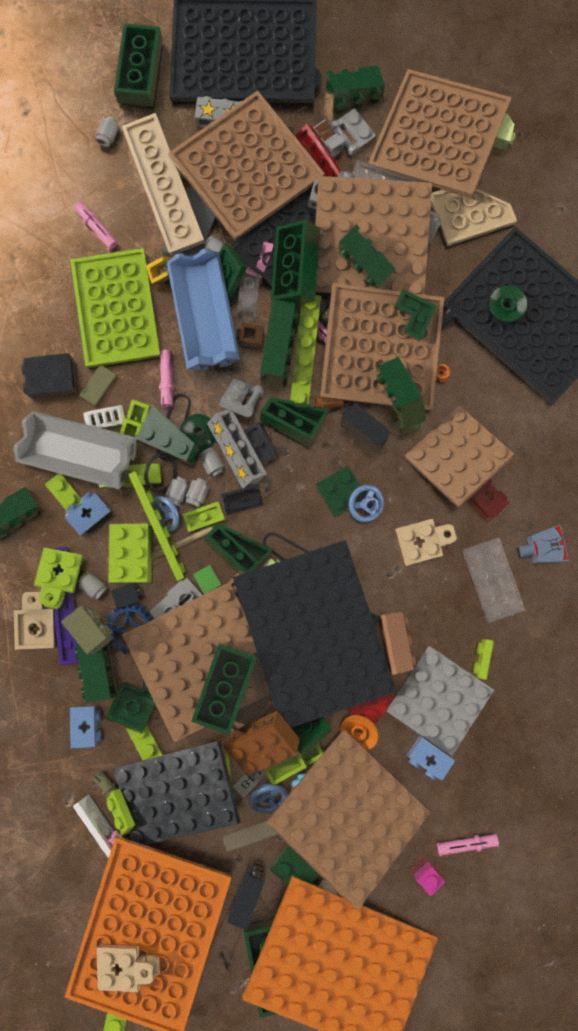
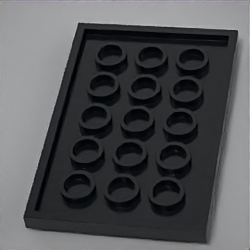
(178, 794)

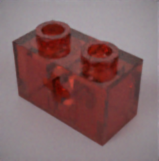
(495, 504)

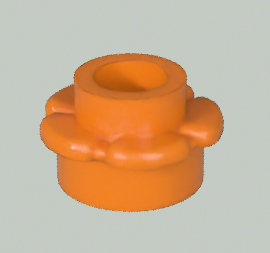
(446, 372)

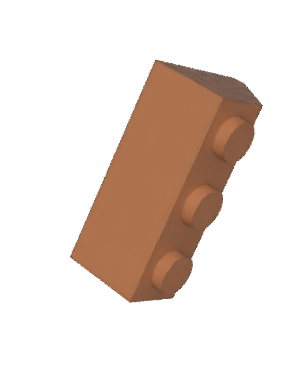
(396, 642)

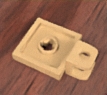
(433, 538)
(33, 613)
(135, 968)

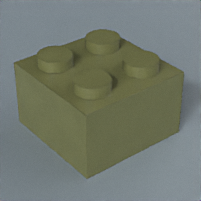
(87, 629)

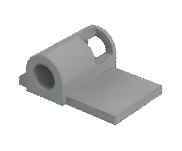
(177, 596)

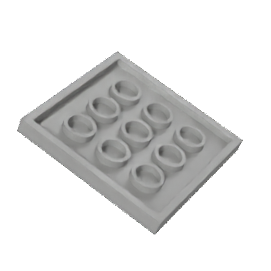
(440, 700)

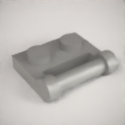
(357, 130)
(237, 393)

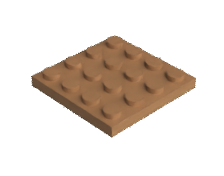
(459, 456)

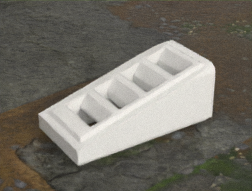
(102, 412)

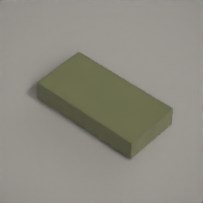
(97, 385)

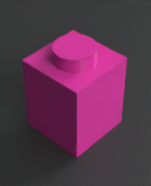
(429, 878)

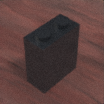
(49, 376)
(364, 427)
(246, 897)

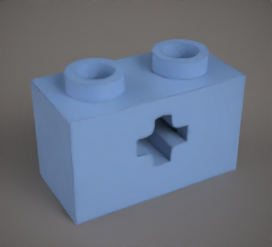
(81, 522)
(78, 735)
(440, 765)

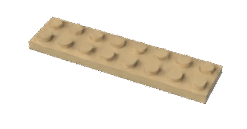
(163, 184)

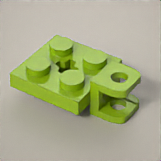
(56, 585)

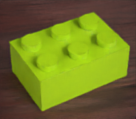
(130, 554)

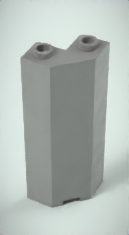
(75, 449)

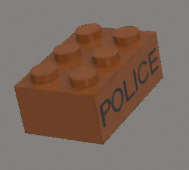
(262, 743)

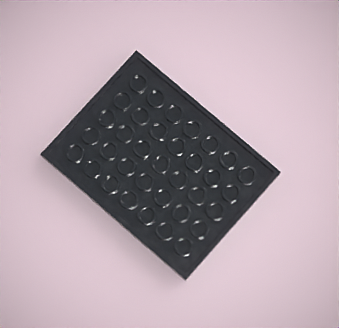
(241, 48)
(545, 339)
(314, 634)

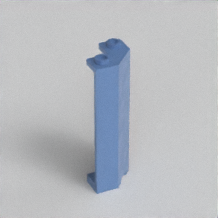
(203, 310)

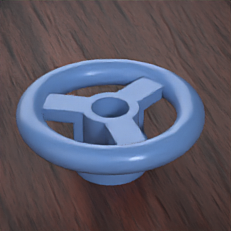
(375, 507)
(167, 511)
(267, 793)

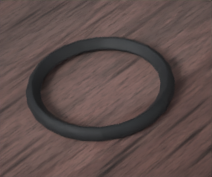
(147, 469)

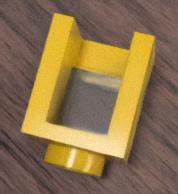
(158, 270)

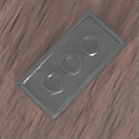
(204, 217)

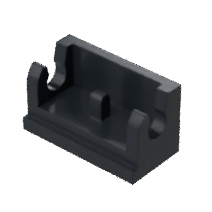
(261, 443)
(242, 499)

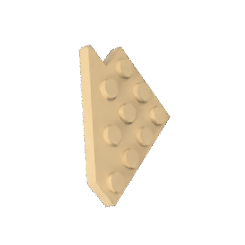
(470, 217)

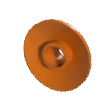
(367, 737)

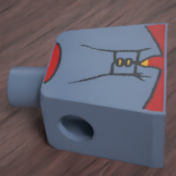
(546, 547)

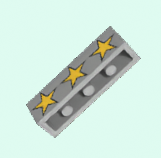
(210, 109)
(236, 448)

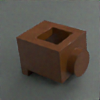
(246, 330)

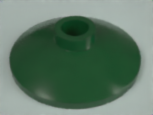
(513, 297)
(203, 440)

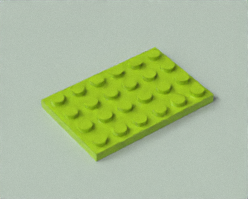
(115, 308)

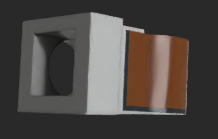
(329, 137)

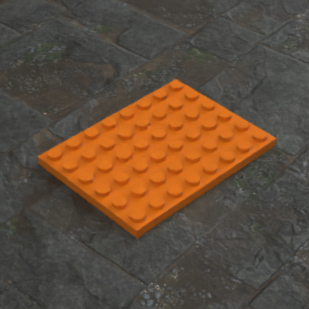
(165, 910)
(338, 963)

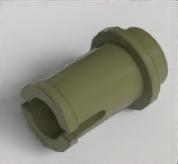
(104, 783)

